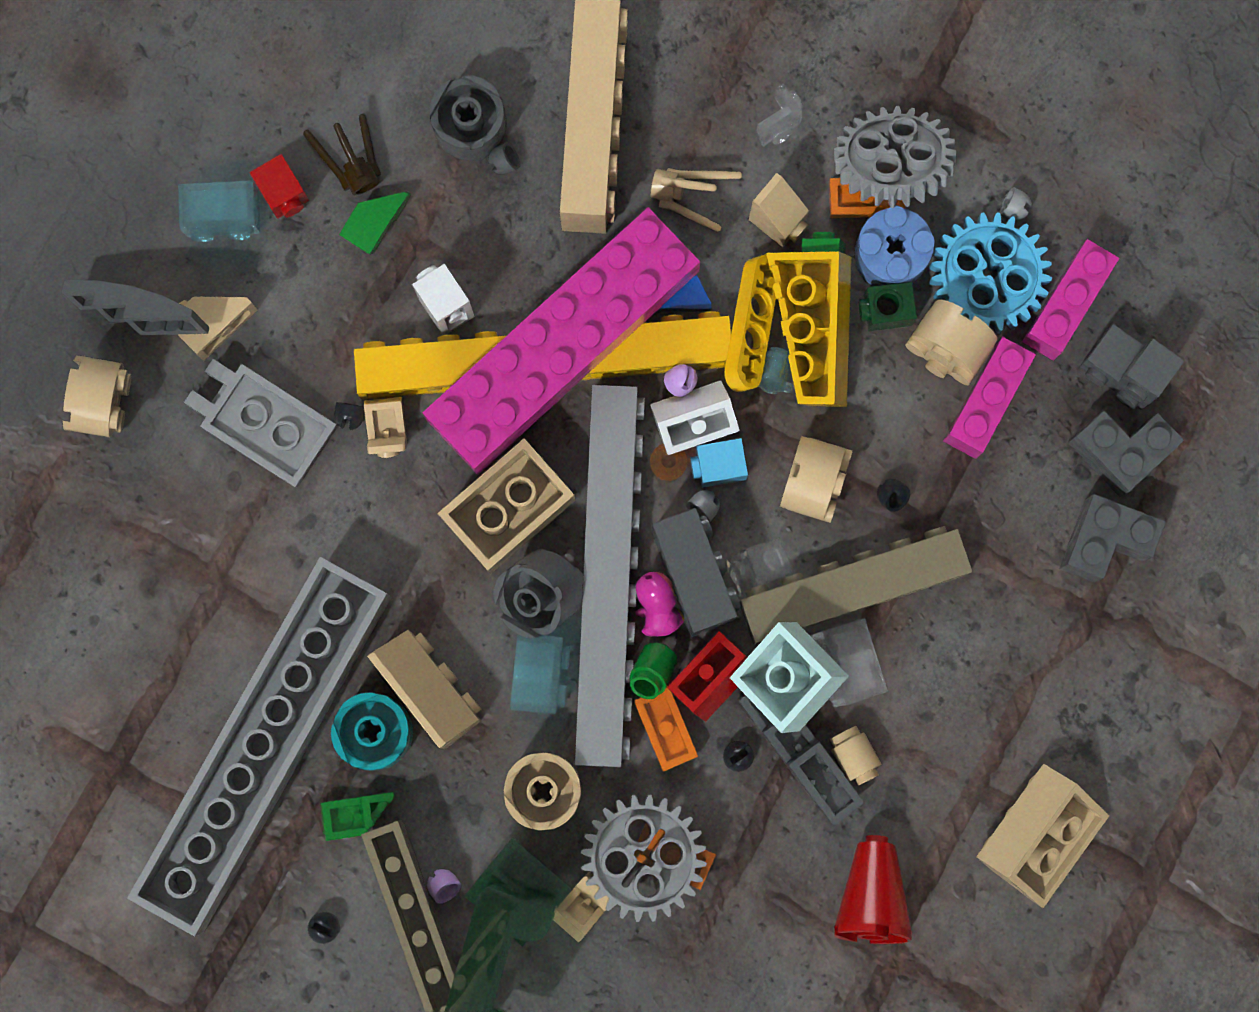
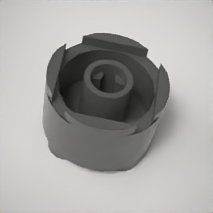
(460, 99)
(538, 593)

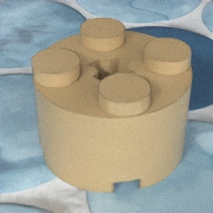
(952, 342)
(95, 396)
(816, 478)
(541, 813)

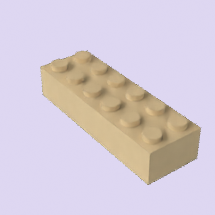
(590, 121)

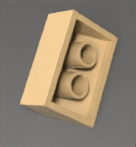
(426, 688)
(1043, 835)

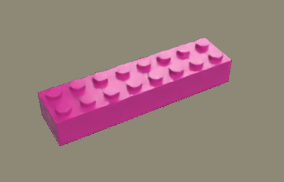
(562, 340)

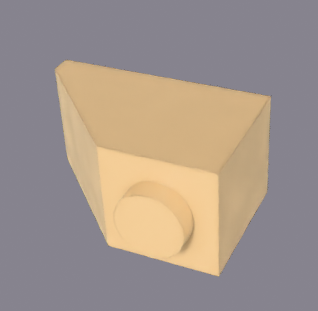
(779, 212)
(222, 316)

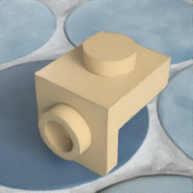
(385, 426)
(580, 909)

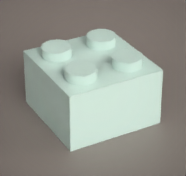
(789, 677)

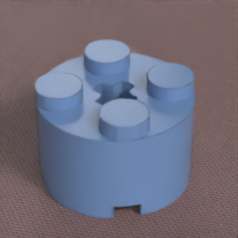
(890, 228)

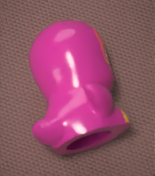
(658, 602)

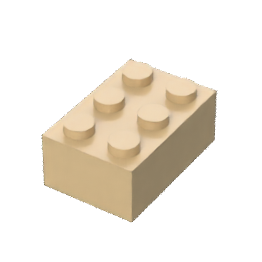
(507, 506)

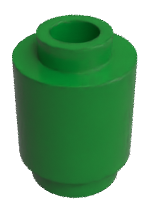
(652, 670)

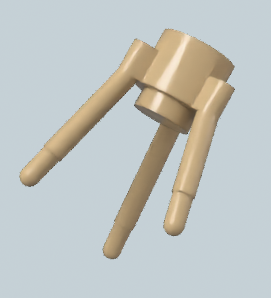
(671, 184)

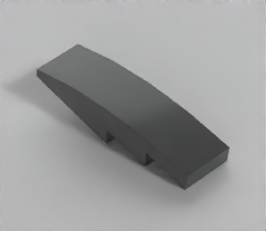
(141, 309)
(809, 765)

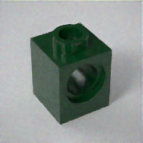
(900, 295)

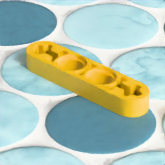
(743, 364)

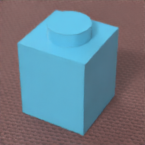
(719, 463)

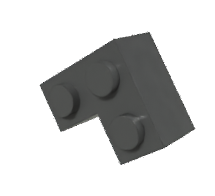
(1131, 368)
(1123, 458)
(1107, 528)

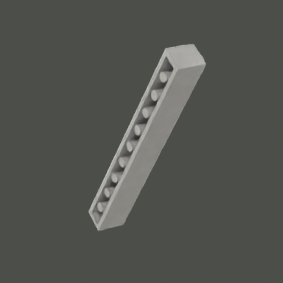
(606, 576)

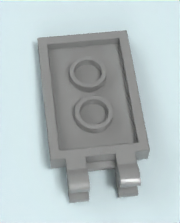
(263, 422)

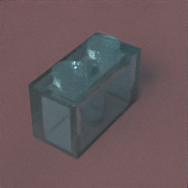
(219, 210)
(538, 674)

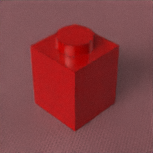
(280, 187)

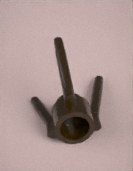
(359, 175)

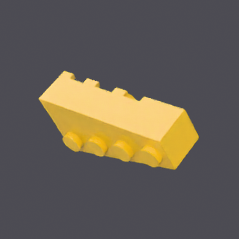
(816, 320)

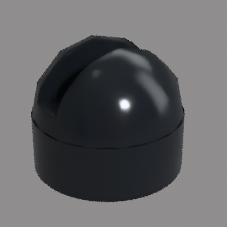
(350, 412)
(899, 489)
(733, 749)
(328, 920)

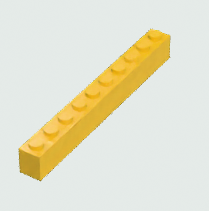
(436, 366)

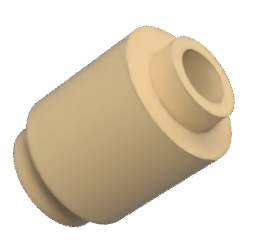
(855, 755)

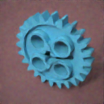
(1021, 261)

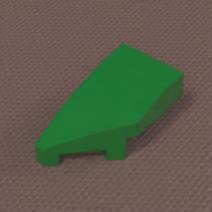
(372, 219)
(352, 816)

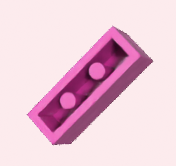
(1070, 300)
(989, 398)

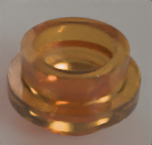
(664, 473)

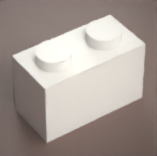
(443, 298)
(695, 418)

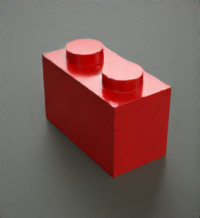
(706, 679)

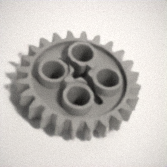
(895, 156)
(672, 879)

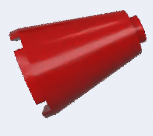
(874, 896)

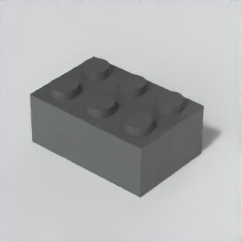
(695, 571)

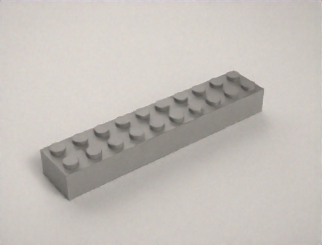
(259, 748)

